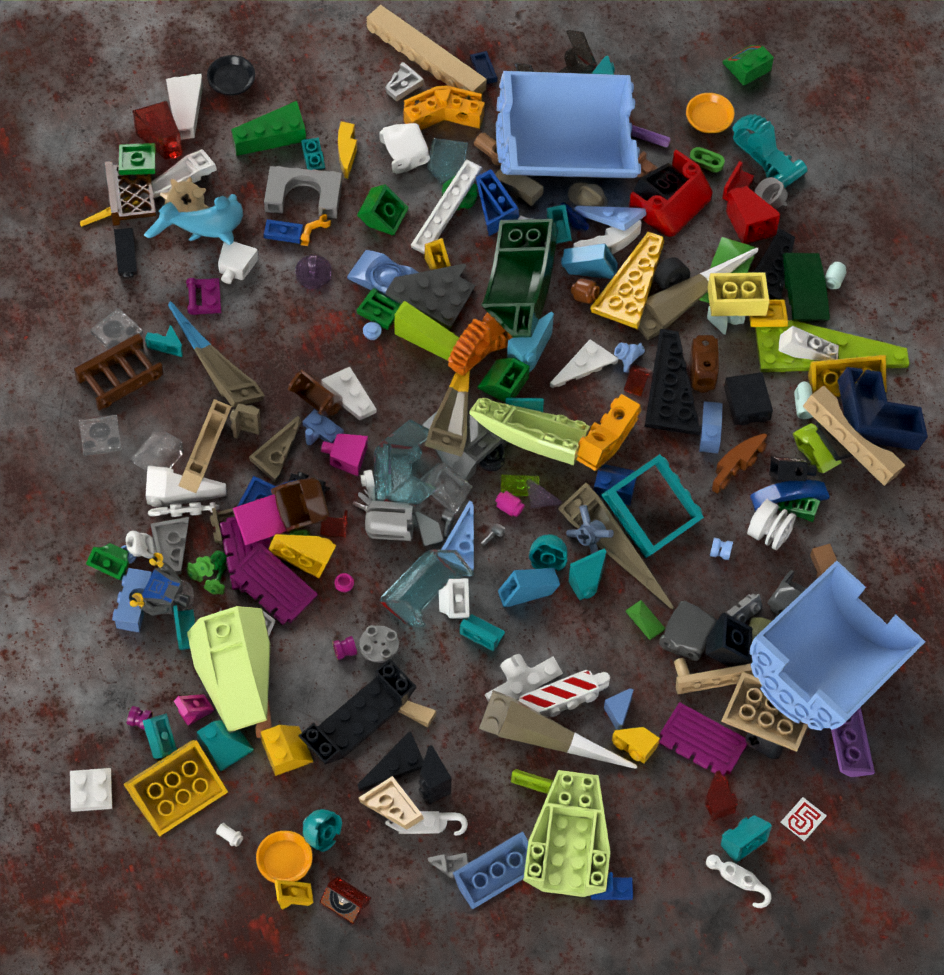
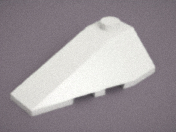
(163, 488)

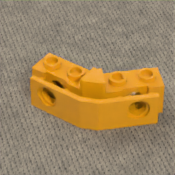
(444, 104)
(607, 438)

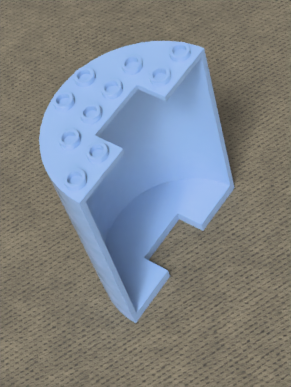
(566, 125)
(829, 652)

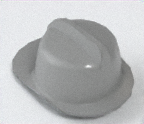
(772, 192)

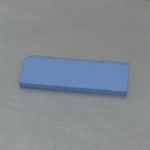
(493, 871)

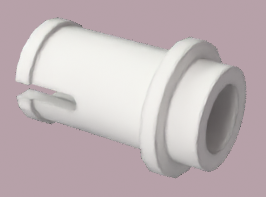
(229, 834)

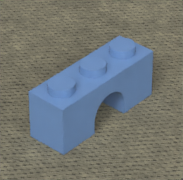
(126, 616)

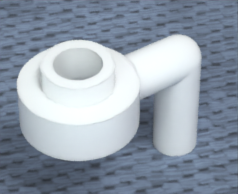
(368, 481)

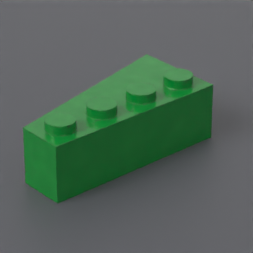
(270, 131)

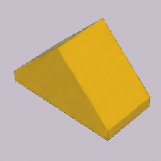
(436, 254)

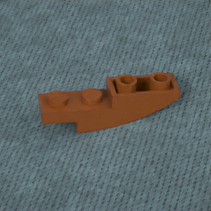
(738, 458)

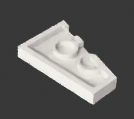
(354, 396)

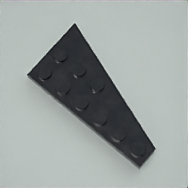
(671, 394)

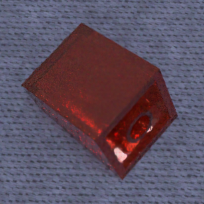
(158, 126)

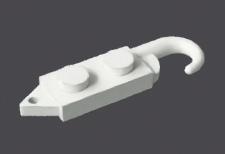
(432, 823)

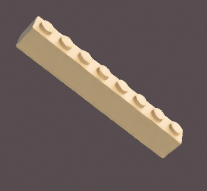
(424, 51)

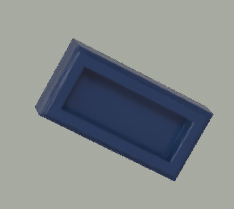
(483, 66)

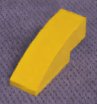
(346, 147)

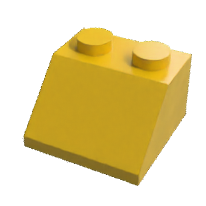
(285, 748)

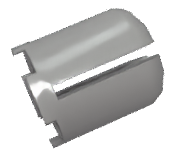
(389, 520)

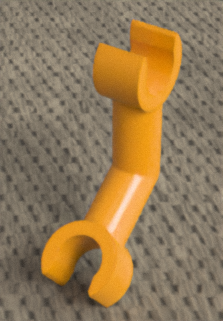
(305, 237)

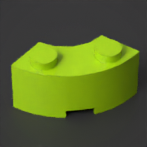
(814, 449)

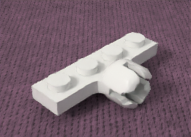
(524, 679)

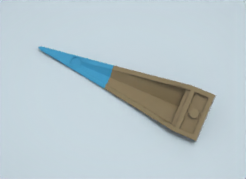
(227, 378)

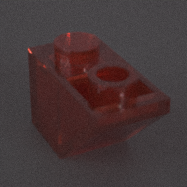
(719, 798)

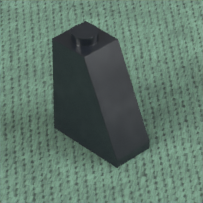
(125, 252)

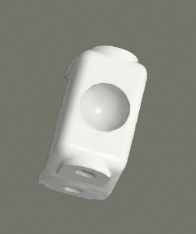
(405, 146)

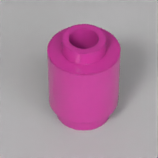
(509, 504)

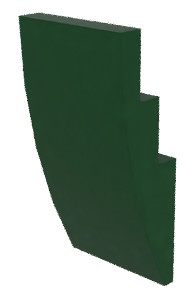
(806, 286)

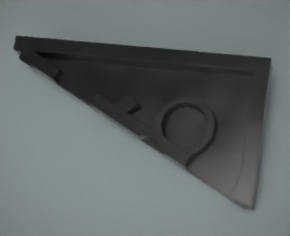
(399, 761)

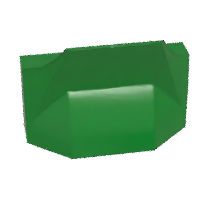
(109, 560)

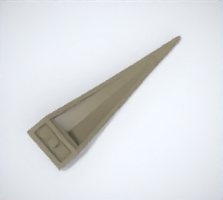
(619, 545)

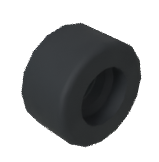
(671, 273)

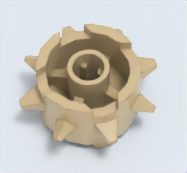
(187, 190)

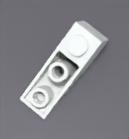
(806, 345)

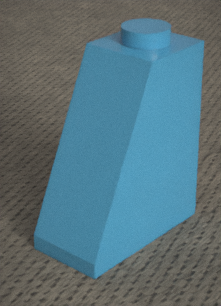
(590, 261)
(528, 586)

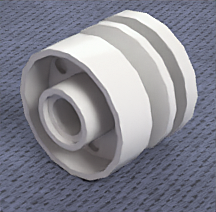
(767, 522)

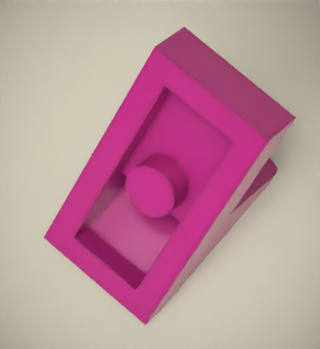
(193, 707)

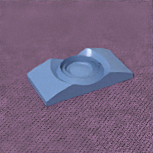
(377, 271)

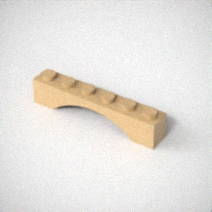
(204, 446)
(878, 461)

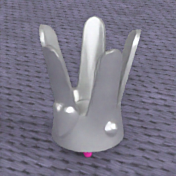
(365, 499)

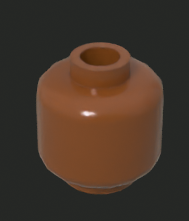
(585, 290)

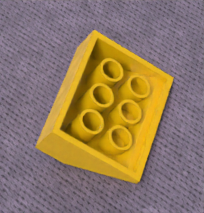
(176, 787)

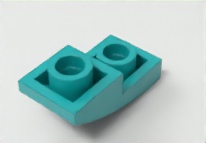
(313, 154)

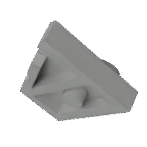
(403, 82)

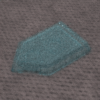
(446, 158)

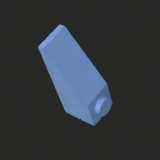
(711, 427)

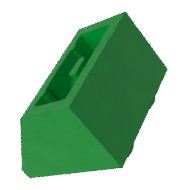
(505, 378)

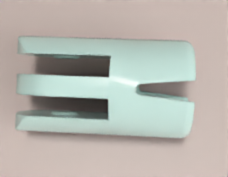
(801, 395)

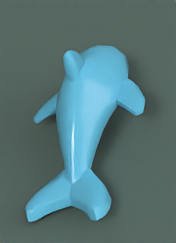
(209, 222)

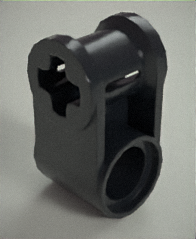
(764, 746)

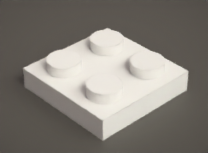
(91, 789)

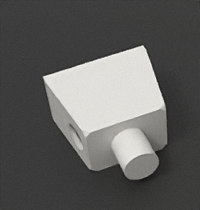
(236, 261)

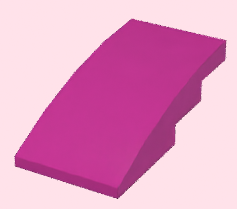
(259, 519)

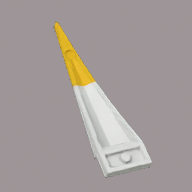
(192, 165)

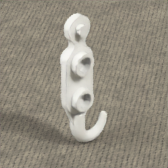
(177, 509)
(740, 877)

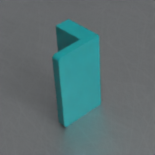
(184, 621)
(481, 632)

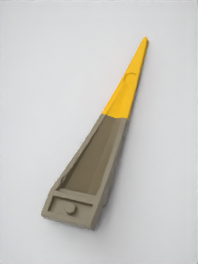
(449, 426)

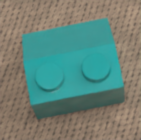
(746, 837)

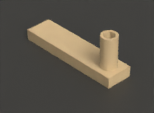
(706, 680)

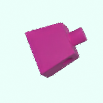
(347, 452)

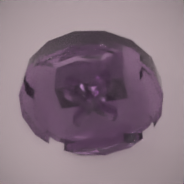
(313, 271)

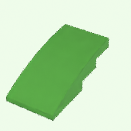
(726, 251)

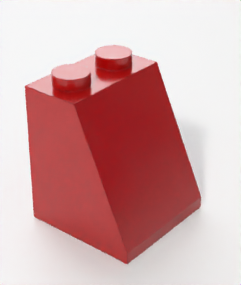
(751, 215)

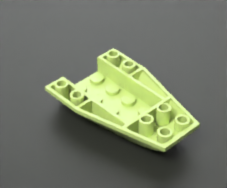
(531, 429)
(234, 663)
(570, 839)

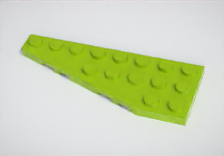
(849, 347)

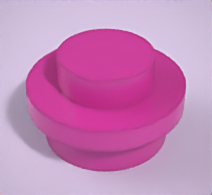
(344, 582)

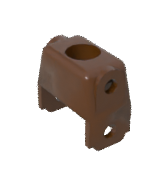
(703, 375)
(316, 393)
(301, 503)

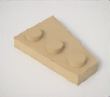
(392, 803)

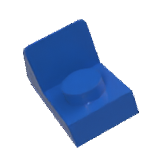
(616, 889)

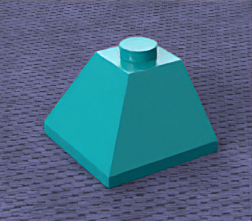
(586, 574)
(223, 746)

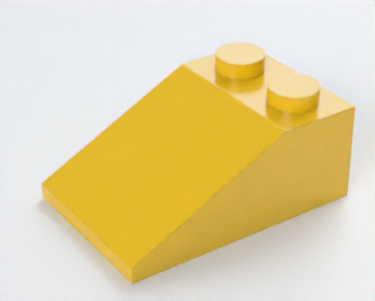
(304, 552)

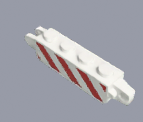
(566, 693)

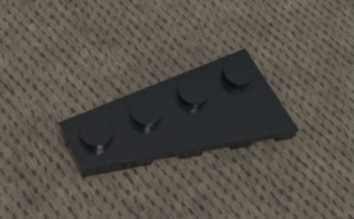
(773, 263)

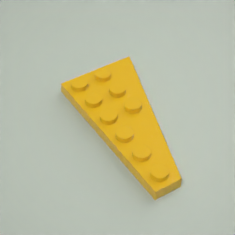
(628, 290)

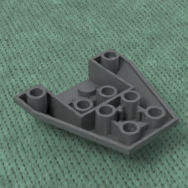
(477, 446)

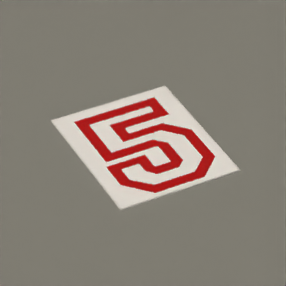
(803, 819)

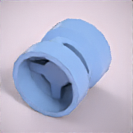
(724, 552)

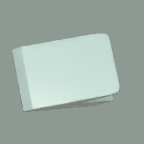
(720, 322)

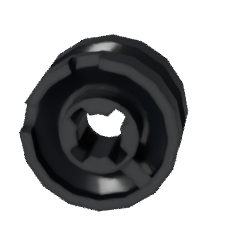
(494, 463)

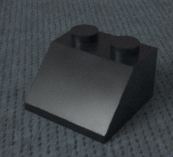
(730, 641)
(434, 778)

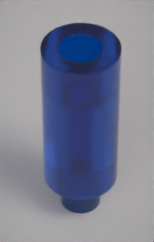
(575, 218)

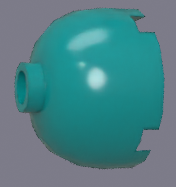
(548, 552)
(321, 828)

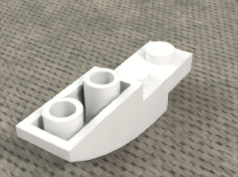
(614, 238)

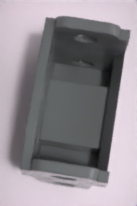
(785, 594)
(687, 631)

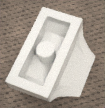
(455, 599)

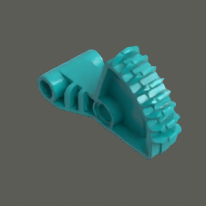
(763, 149)

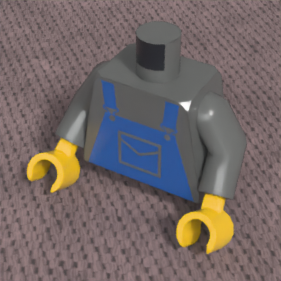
(161, 591)

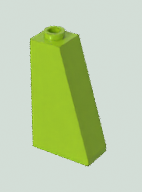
(423, 331)

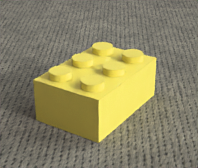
(738, 294)

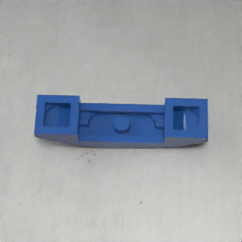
(790, 491)

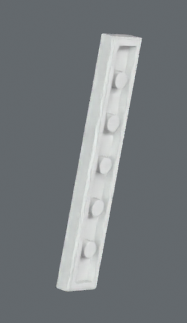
(447, 205)

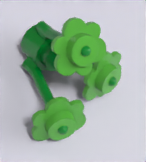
(205, 566)

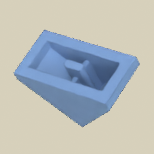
(618, 707)

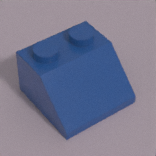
(610, 476)

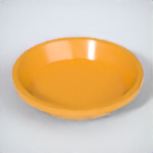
(710, 113)
(284, 856)

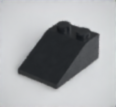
(661, 182)

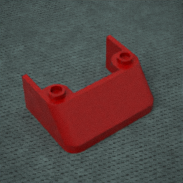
(673, 214)

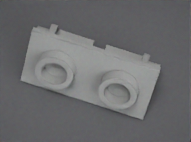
(748, 607)

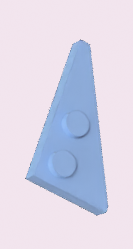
(617, 217)

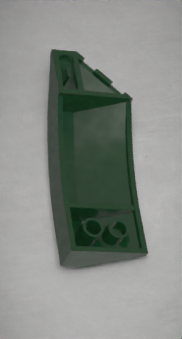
(521, 274)

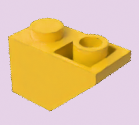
(637, 742)

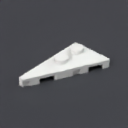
(588, 360)

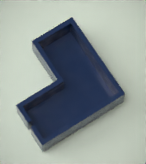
(874, 417)

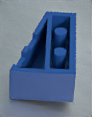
(495, 201)

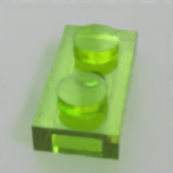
(516, 484)

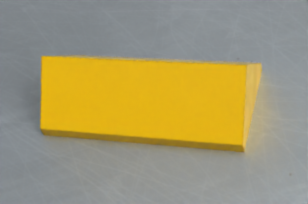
(829, 371)

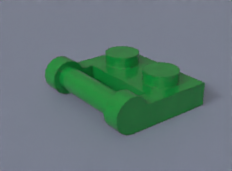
(377, 312)

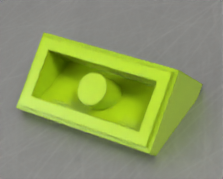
(531, 781)

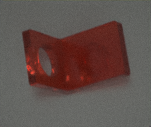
(637, 379)
(335, 526)

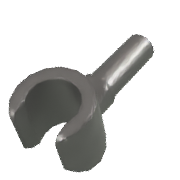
(449, 518)
(497, 530)

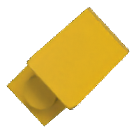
(293, 893)

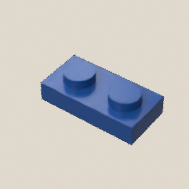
(283, 231)

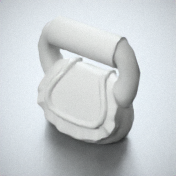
(137, 544)

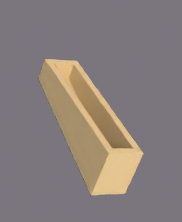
(418, 713)

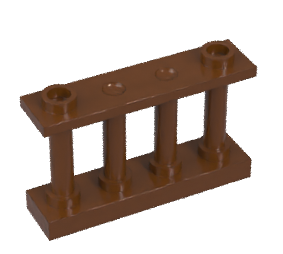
(117, 355)

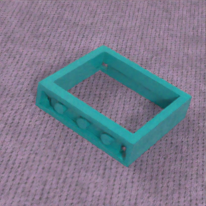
(629, 522)

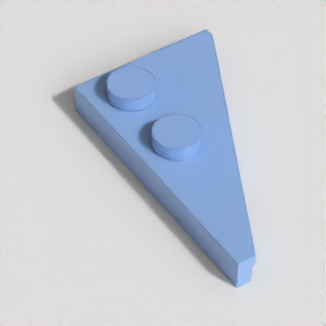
(463, 536)

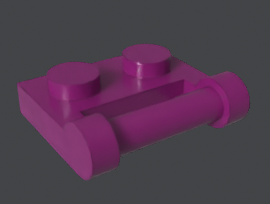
(210, 296)

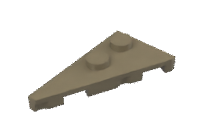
(273, 454)

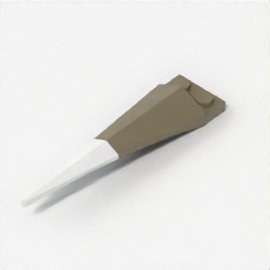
(672, 302)
(521, 723)

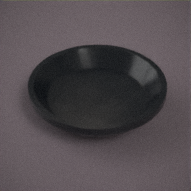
(231, 75)

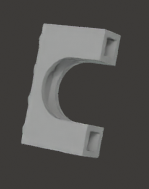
(284, 179)

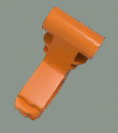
(476, 343)

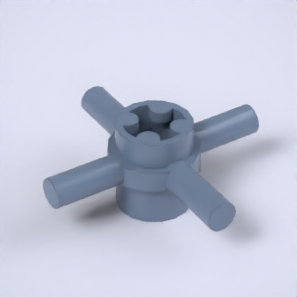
(590, 532)

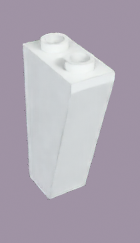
(185, 101)

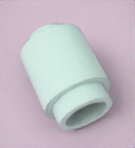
(835, 275)

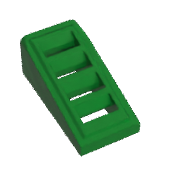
(802, 513)

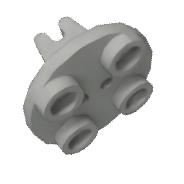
(380, 635)

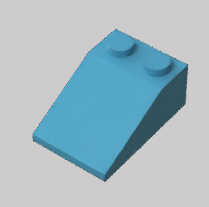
(530, 349)

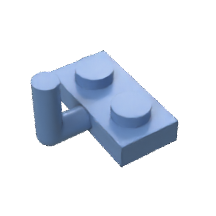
(321, 427)

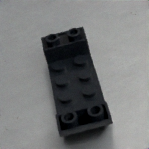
(360, 714)

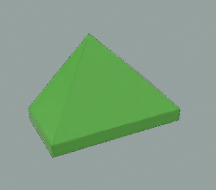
(645, 620)

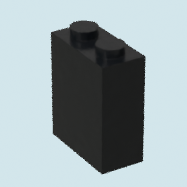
(748, 398)

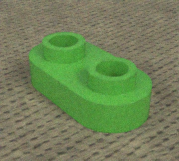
(707, 159)

